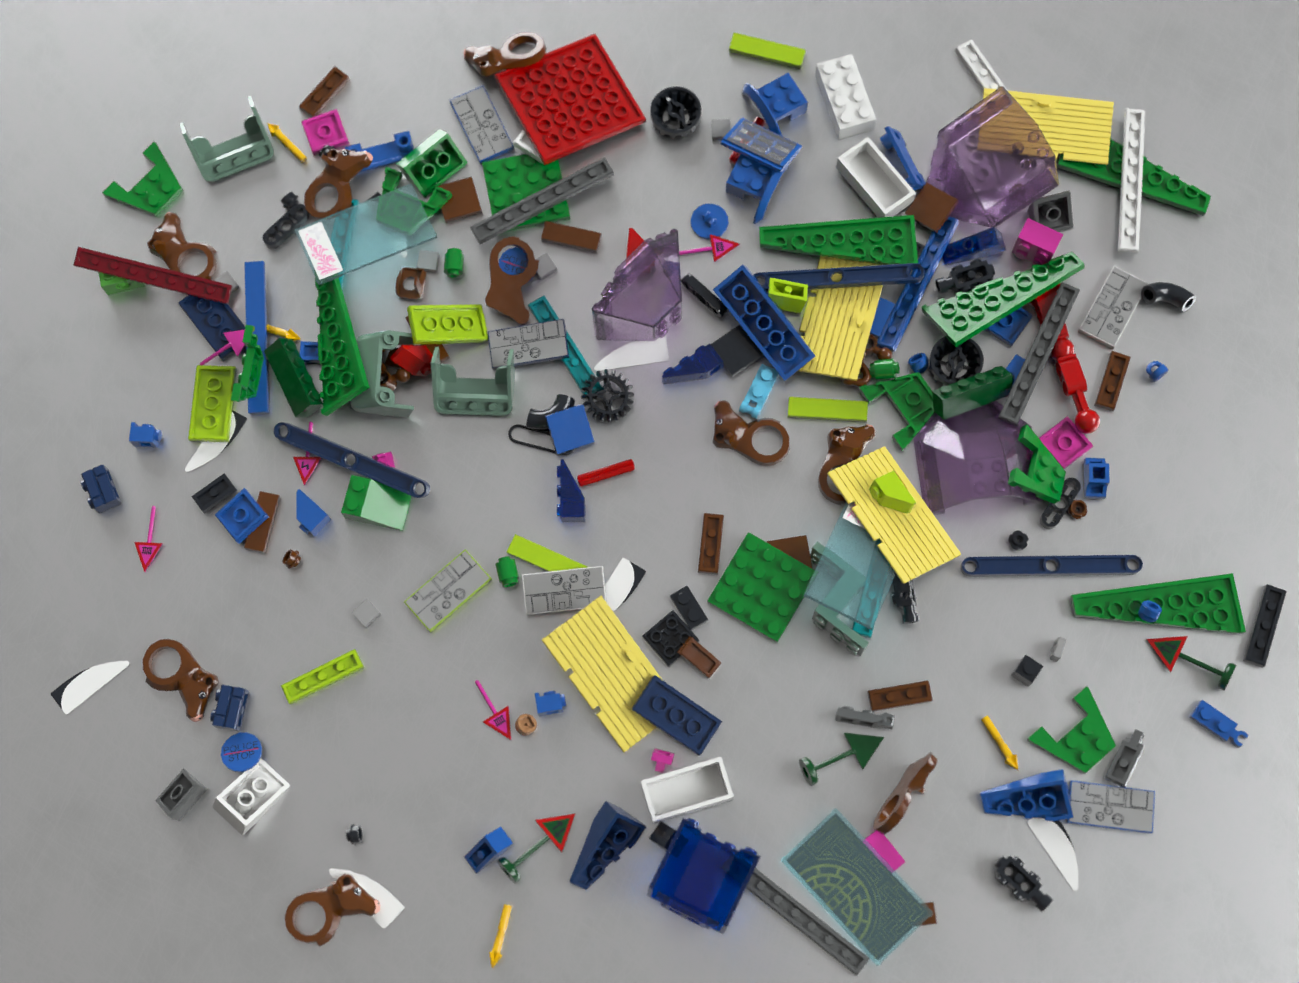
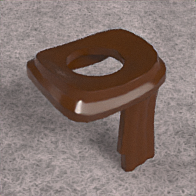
(419, 281)

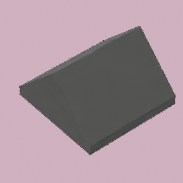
(1053, 211)
(180, 795)

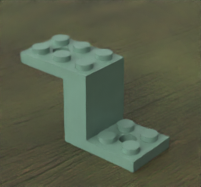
(828, 619)

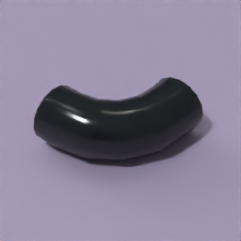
(1168, 293)
(536, 418)

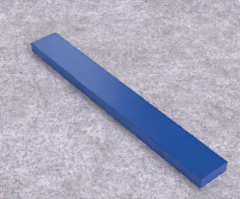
(913, 292)
(256, 316)

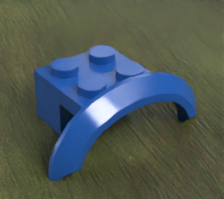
(777, 100)
(754, 180)

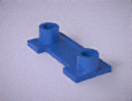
(894, 139)
(387, 153)

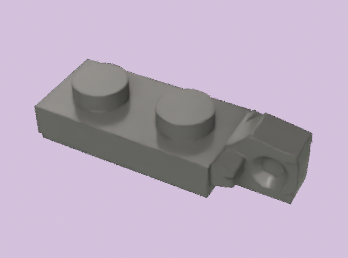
(864, 718)
(1126, 759)

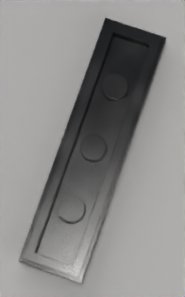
(1264, 625)

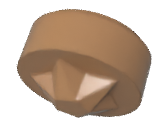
(525, 724)

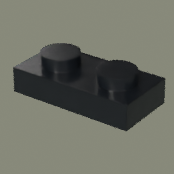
(214, 493)
(688, 608)

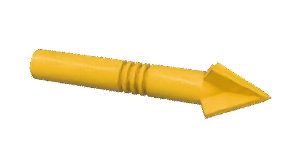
(275, 131)
(290, 334)
(1011, 759)
(495, 953)

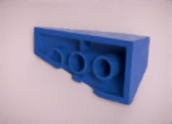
(1035, 796)

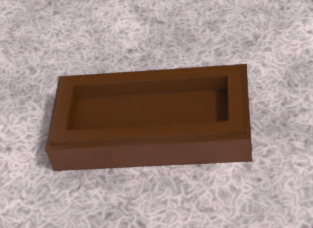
(699, 657)

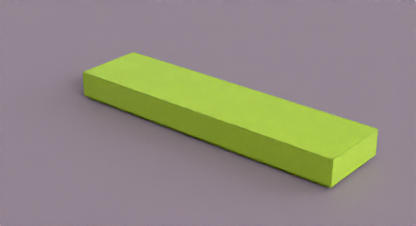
(767, 50)
(827, 409)
(540, 556)
(322, 676)

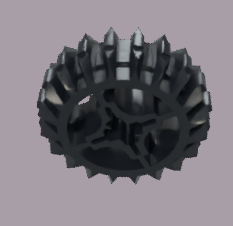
(606, 378)

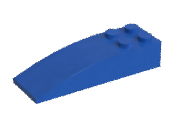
(764, 322)

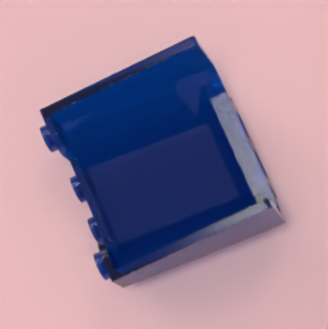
(702, 877)

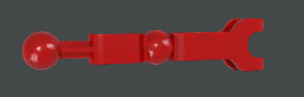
(1068, 367)

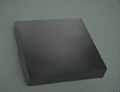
(737, 350)
(668, 637)

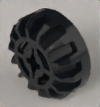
(675, 101)
(967, 351)

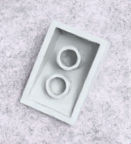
(250, 796)

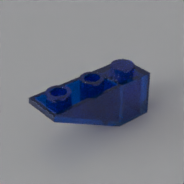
(975, 247)
(698, 366)
(572, 502)

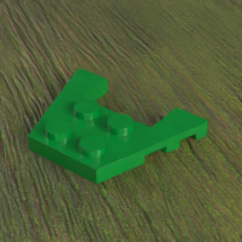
(154, 190)
(435, 202)
(253, 361)
(912, 400)
(1044, 474)
(1085, 742)

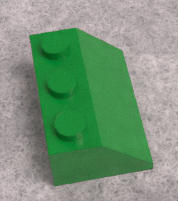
(432, 162)

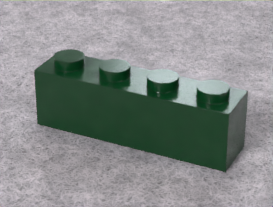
(293, 377)
(972, 392)

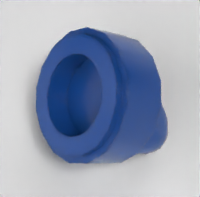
(918, 363)
(1158, 373)
(1149, 611)

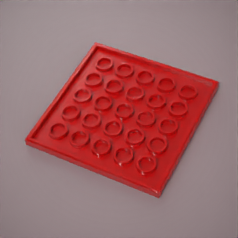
(570, 99)

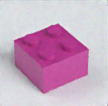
(1036, 243)

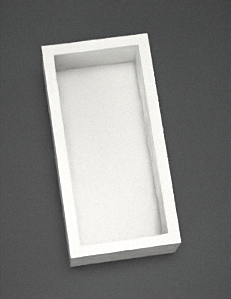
(845, 96)
(875, 179)
(687, 790)

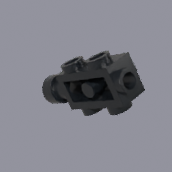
(967, 276)
(907, 604)
(1019, 876)

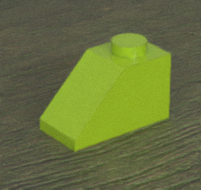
(788, 295)
(892, 493)

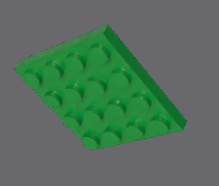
(519, 177)
(762, 587)

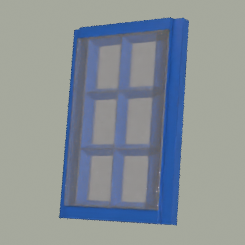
(761, 145)

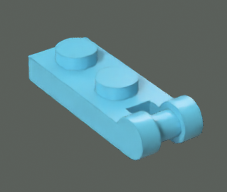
(759, 390)

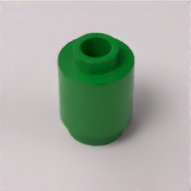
(453, 263)
(884, 369)
(507, 571)

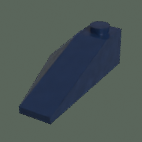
(608, 837)

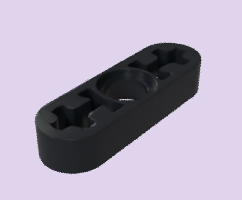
(271, 232)
(704, 295)
(1077, 486)

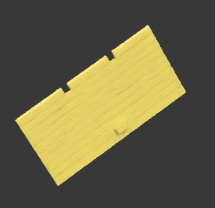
(1070, 125)
(839, 324)
(910, 541)
(606, 668)

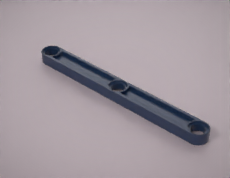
(851, 276)
(363, 464)
(1066, 565)

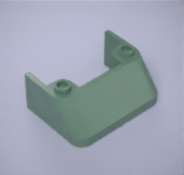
(232, 154)
(472, 395)
(377, 398)

